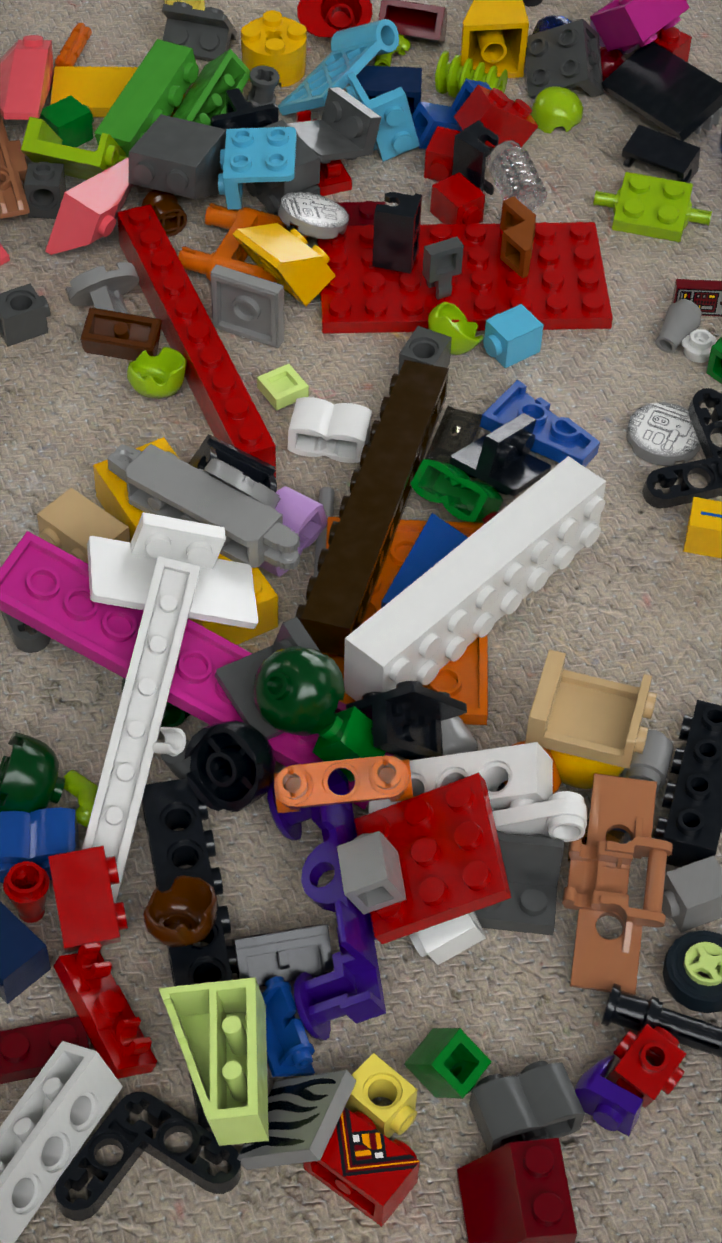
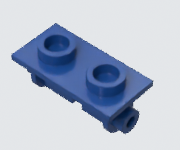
(287, 1041)

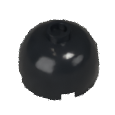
(230, 765)

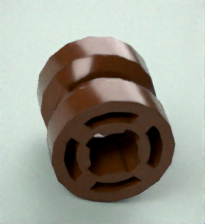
(167, 210)

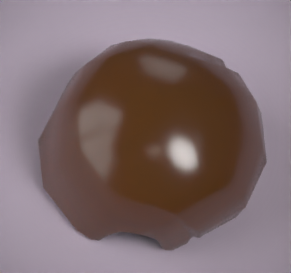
(182, 913)

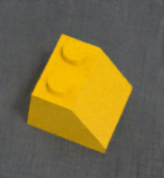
(288, 259)

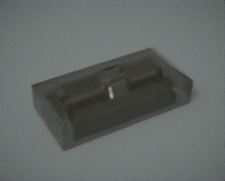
(454, 421)

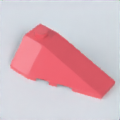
(26, 78)
(90, 209)

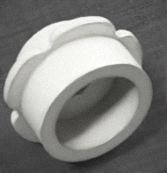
(698, 345)

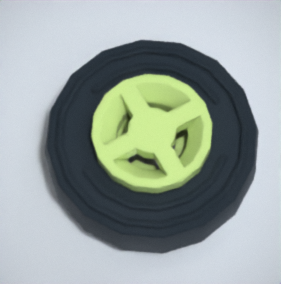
(686, 957)

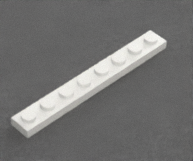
(141, 711)

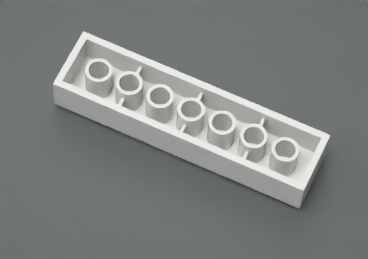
(476, 583)

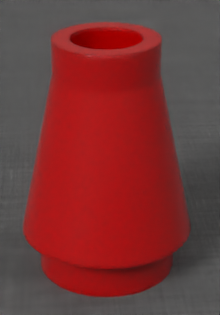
(27, 890)

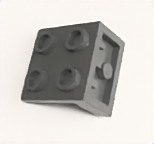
(564, 58)
(345, 130)
(238, 677)
(532, 877)

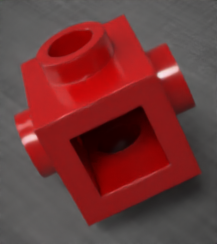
(639, 1076)

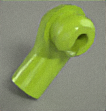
(385, 59)
(84, 791)

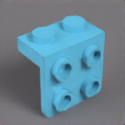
(396, 127)
(255, 157)

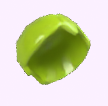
(556, 108)
(461, 332)
(157, 375)

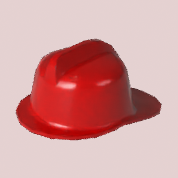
(327, 17)

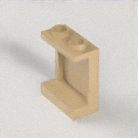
(589, 714)

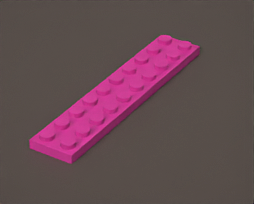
(53, 596)

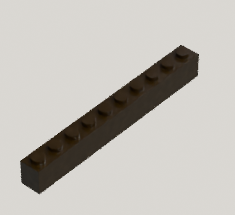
(374, 509)

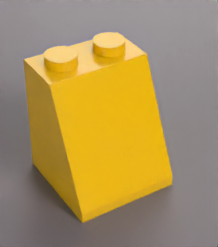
(496, 35)

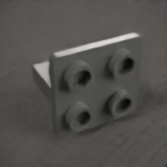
(203, 31)

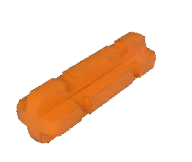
(74, 45)

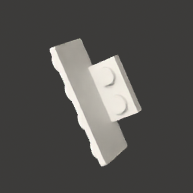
(124, 570)

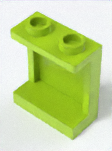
(44, 145)

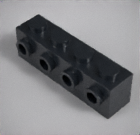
(697, 797)

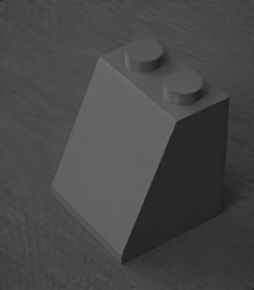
(178, 158)

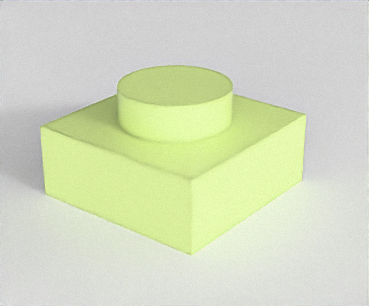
(282, 386)

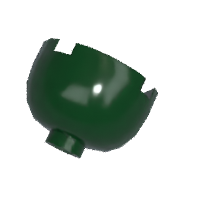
(298, 690)
(29, 776)

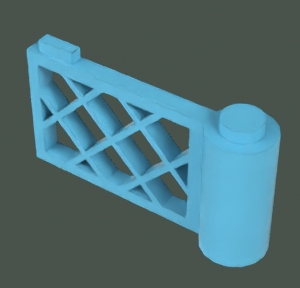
(350, 53)

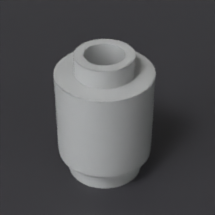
(654, 761)

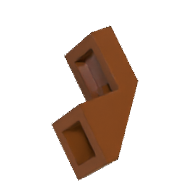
(518, 235)

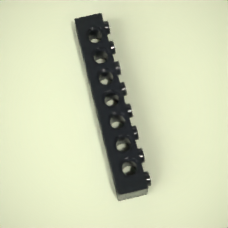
(170, 807)

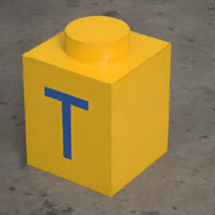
(704, 528)

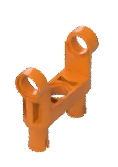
(230, 252)
(374, 777)

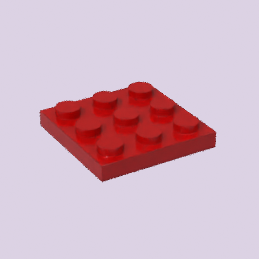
(445, 856)

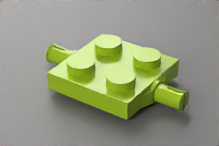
(652, 207)

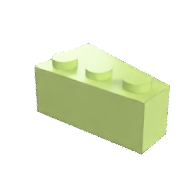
(226, 1054)

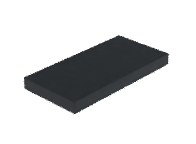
(665, 90)

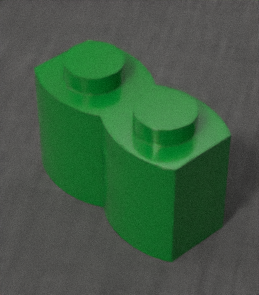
(455, 490)

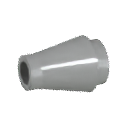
(678, 323)

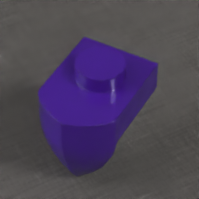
(607, 1102)

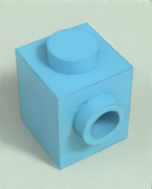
(513, 336)

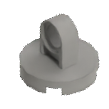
(103, 288)

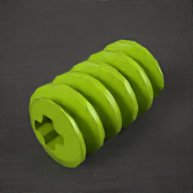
(452, 75)

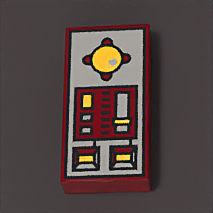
(704, 293)

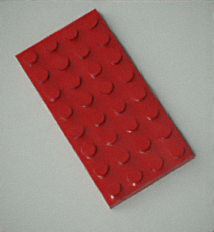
(561, 290)

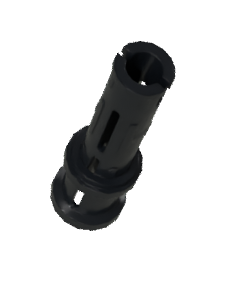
(636, 1012)

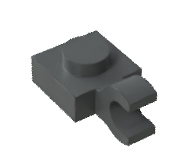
(442, 262)

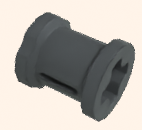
(263, 81)

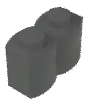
(526, 1106)

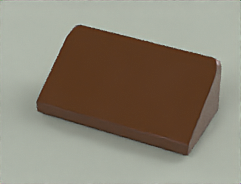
(120, 334)

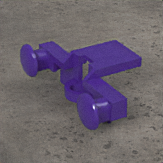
(356, 981)

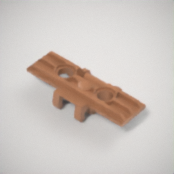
(12, 171)
(601, 879)

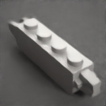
(174, 489)

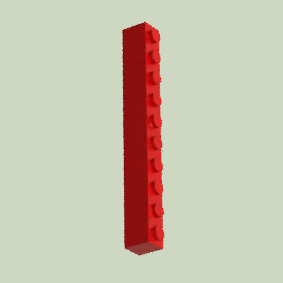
(192, 333)

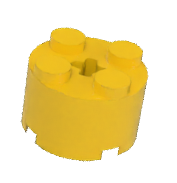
(276, 44)

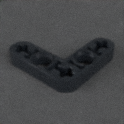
(709, 468)
(133, 1142)

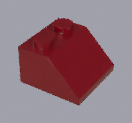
(517, 1195)

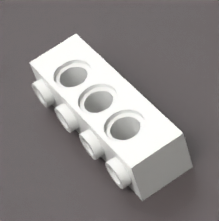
(523, 765)
(49, 1130)

